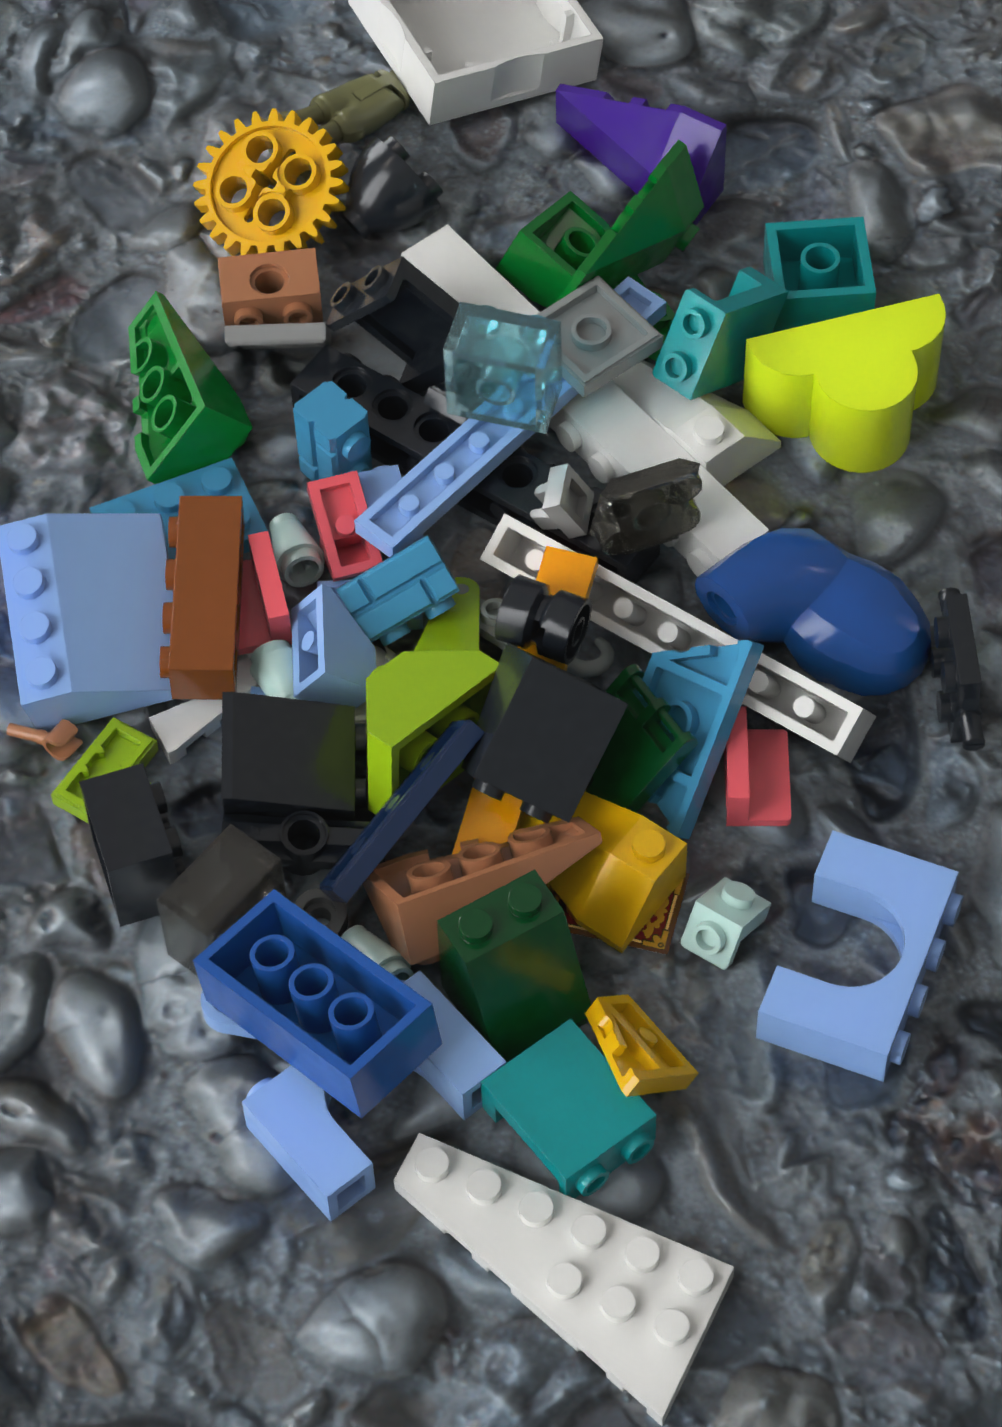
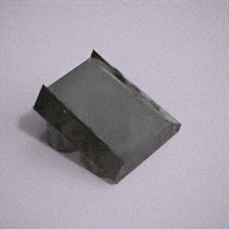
(647, 507)

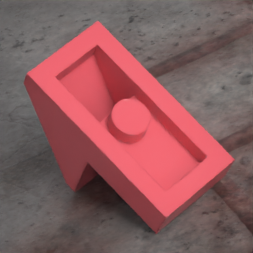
(335, 506)

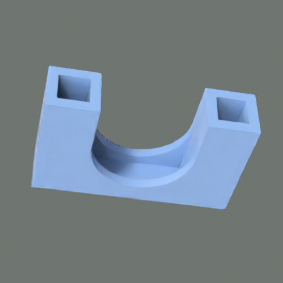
(865, 1024)
(297, 1129)

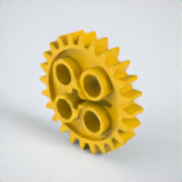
(237, 168)

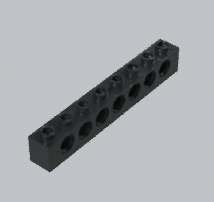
(408, 430)

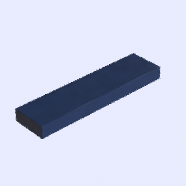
(400, 810)

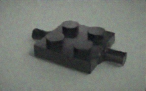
(957, 666)

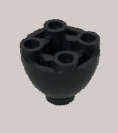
(387, 192)

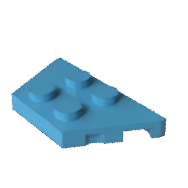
(705, 698)

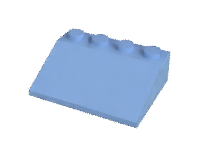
(86, 613)

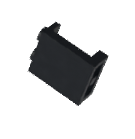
(402, 313)

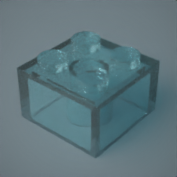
(503, 367)

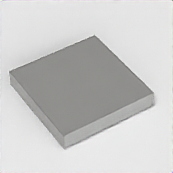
(600, 335)
(277, 336)

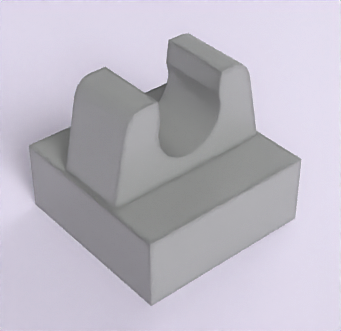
(565, 502)

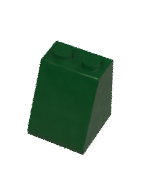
(512, 965)

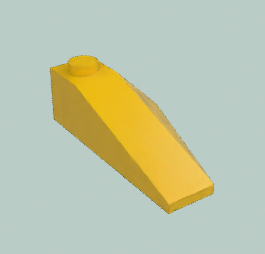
(624, 877)

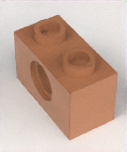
(270, 288)

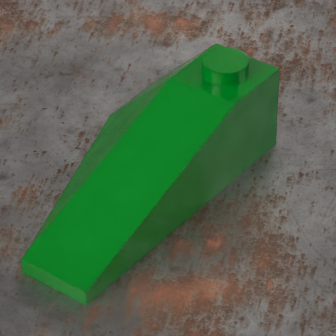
(648, 226)
(552, 250)
(183, 398)

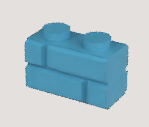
(331, 433)
(399, 590)

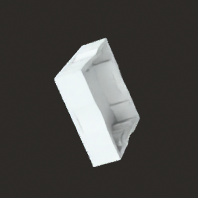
(481, 52)

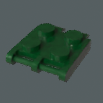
(641, 748)

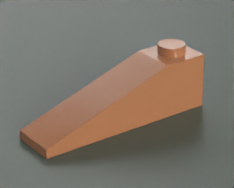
(418, 890)

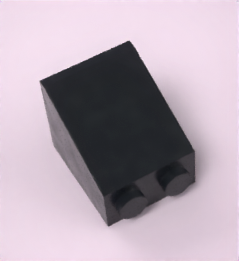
(541, 735)
(290, 757)

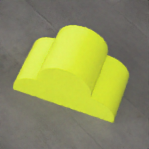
(848, 381)

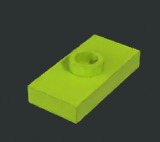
(113, 750)

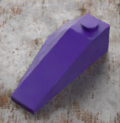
(637, 137)

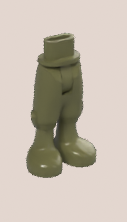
(355, 108)

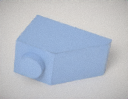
(329, 651)

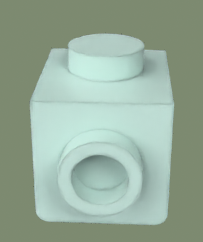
(722, 920)

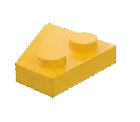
(637, 1049)

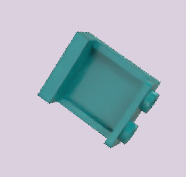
(710, 335)
(570, 1110)

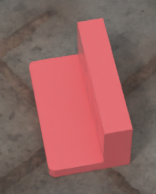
(263, 602)
(757, 776)

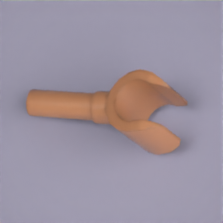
(58, 742)

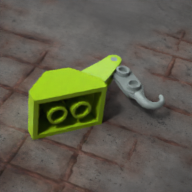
(435, 684)

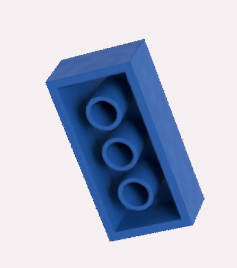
(318, 1002)

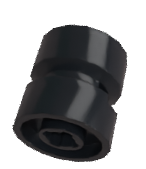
(537, 617)

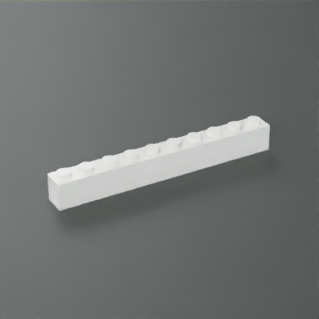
(607, 424)

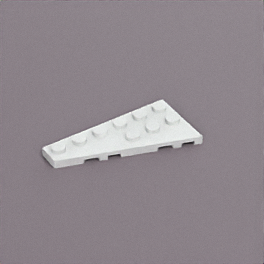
(590, 1276)

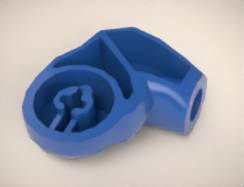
(832, 610)

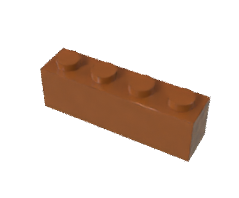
(205, 597)

